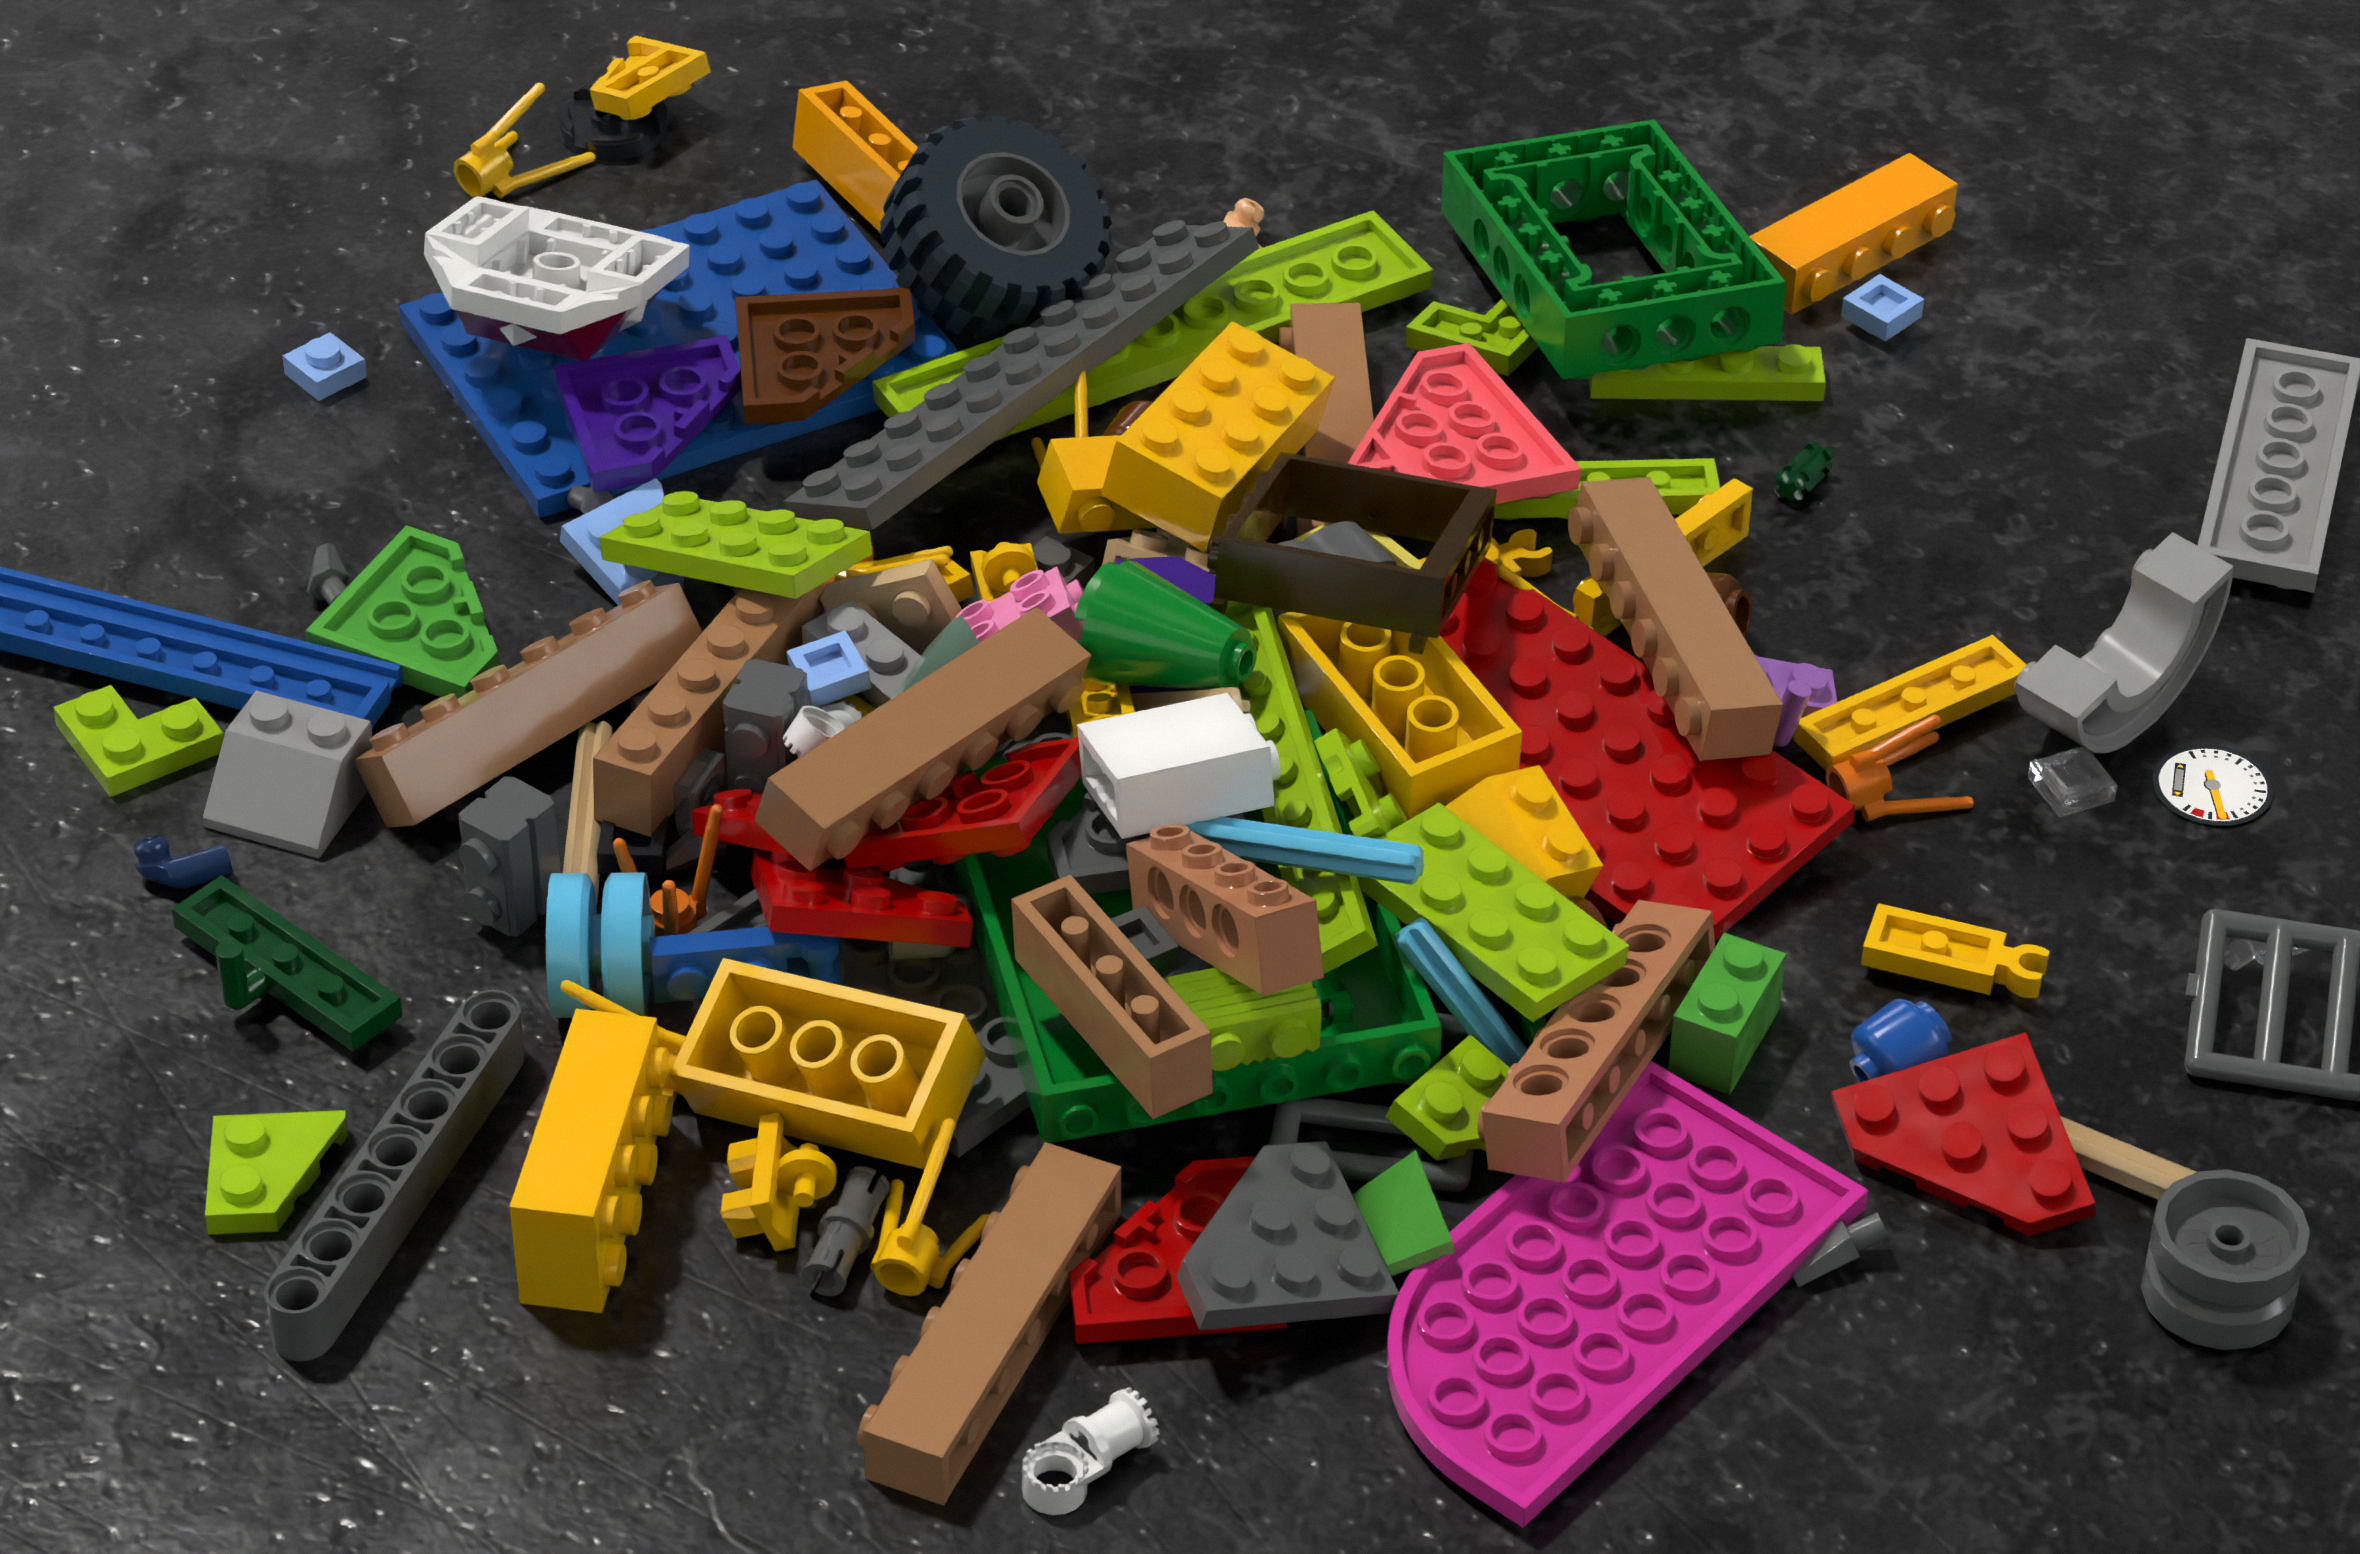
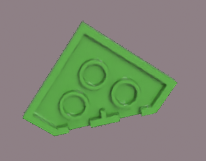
(414, 612)

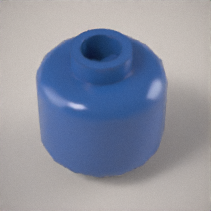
(1898, 1039)

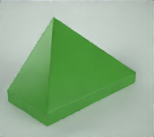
(1404, 1216)

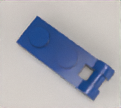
(688, 962)

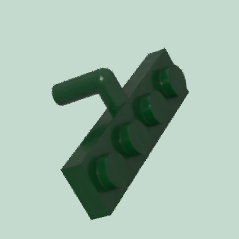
(269, 954)

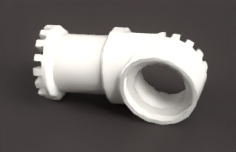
(816, 725)
(1086, 1451)

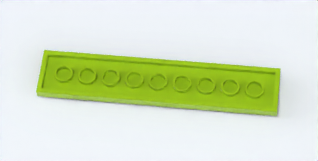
(1337, 263)

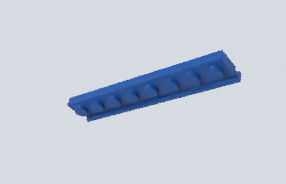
(184, 650)

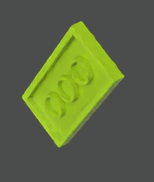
(736, 545)
(1498, 916)

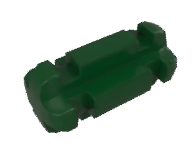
(1803, 472)

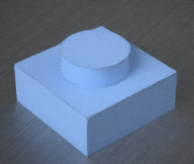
(1882, 307)
(324, 366)
(831, 668)

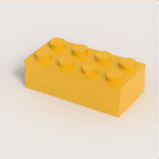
(1215, 433)
(1416, 712)
(830, 1059)
(590, 1161)

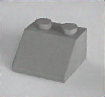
(287, 774)

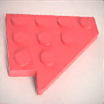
(1465, 427)

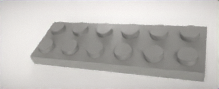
(2280, 463)

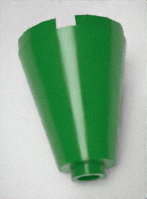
(1158, 634)

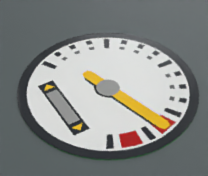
(2213, 785)

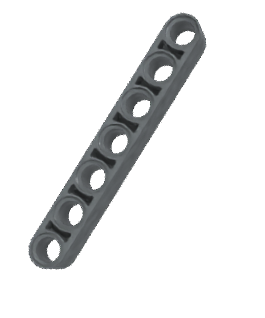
(394, 1176)

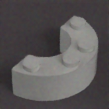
(2141, 659)

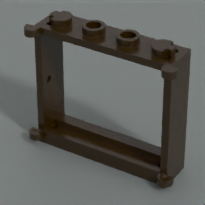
(1346, 587)

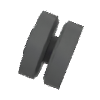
(2225, 1259)

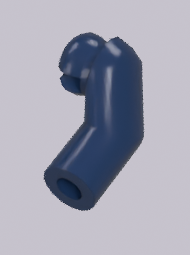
(179, 871)

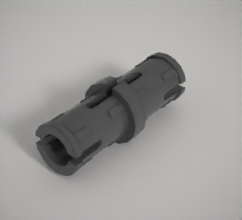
(845, 1231)

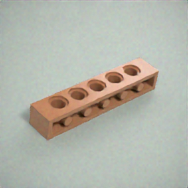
(1595, 1046)

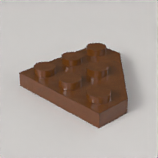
(815, 347)

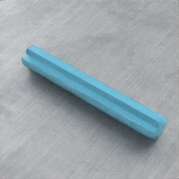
(1315, 849)

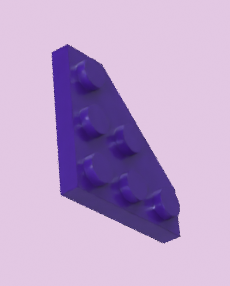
(644, 406)

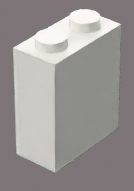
(1177, 764)

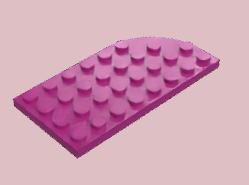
(1600, 1290)

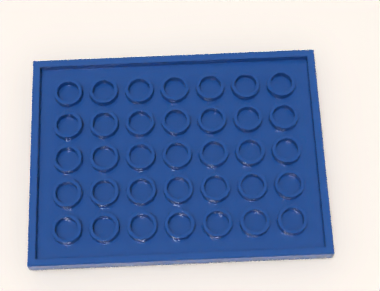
(753, 248)

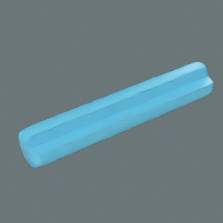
(1459, 991)

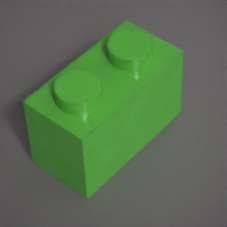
(1726, 1013)

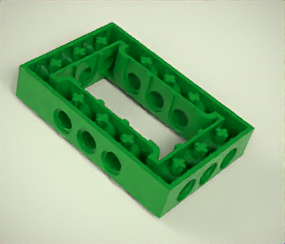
(1715, 282)

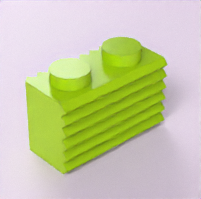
(1247, 1023)

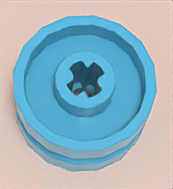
(599, 945)

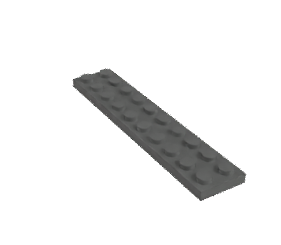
(1020, 375)

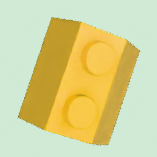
(1533, 826)

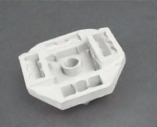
(547, 275)

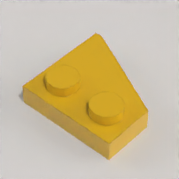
(647, 77)

